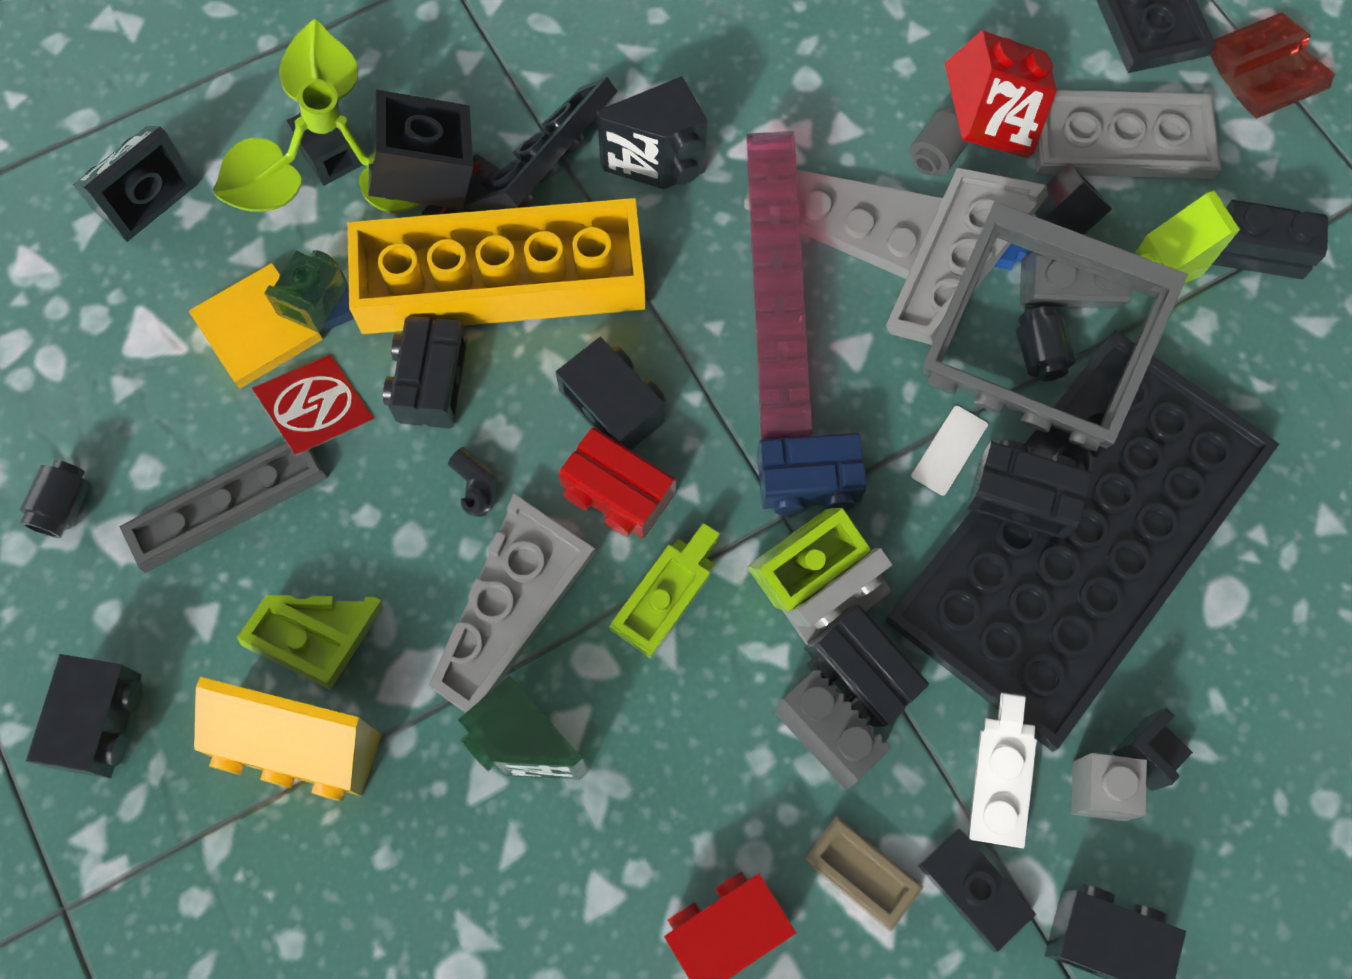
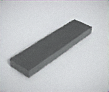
(220, 504)

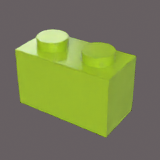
(809, 558)

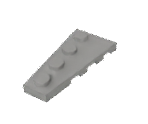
(518, 589)

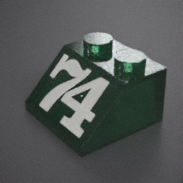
(518, 737)

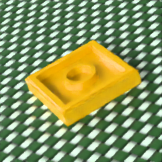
(248, 331)

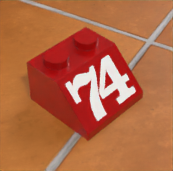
(1001, 92)

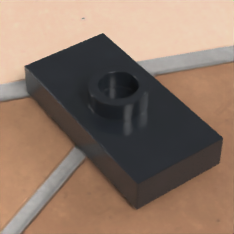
(977, 890)

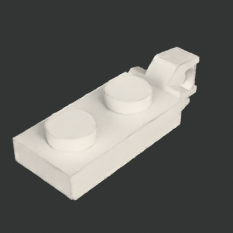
(1003, 776)

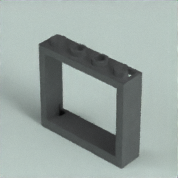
(1079, 252)

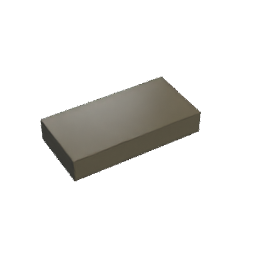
(863, 873)

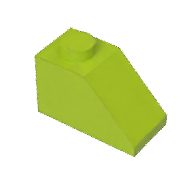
(1191, 237)

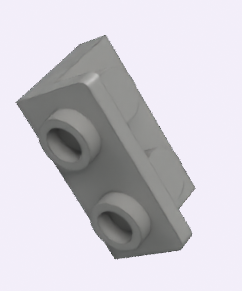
(856, 585)

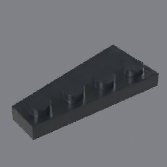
(539, 154)

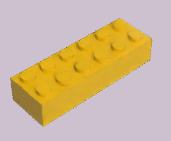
(496, 265)

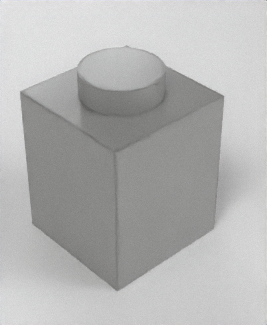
(1109, 787)

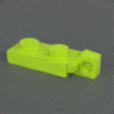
(666, 592)

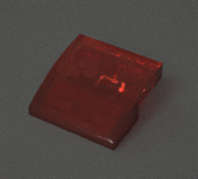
(1270, 65)

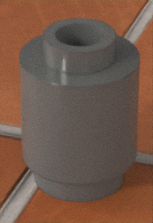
(938, 144)

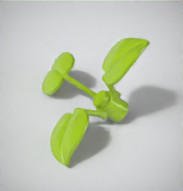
(316, 74)

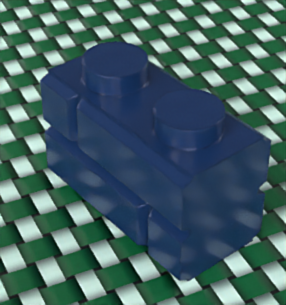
(811, 472)

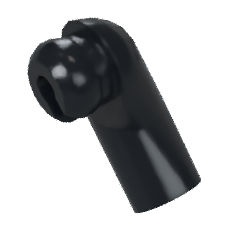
(480, 482)

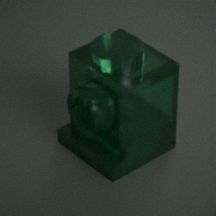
(307, 289)

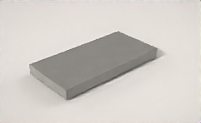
(1130, 135)

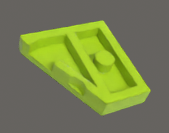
(310, 634)

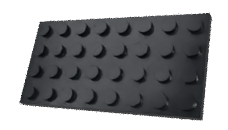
(1061, 614)

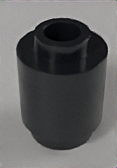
(1045, 344)
(54, 499)

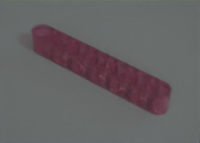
(778, 286)

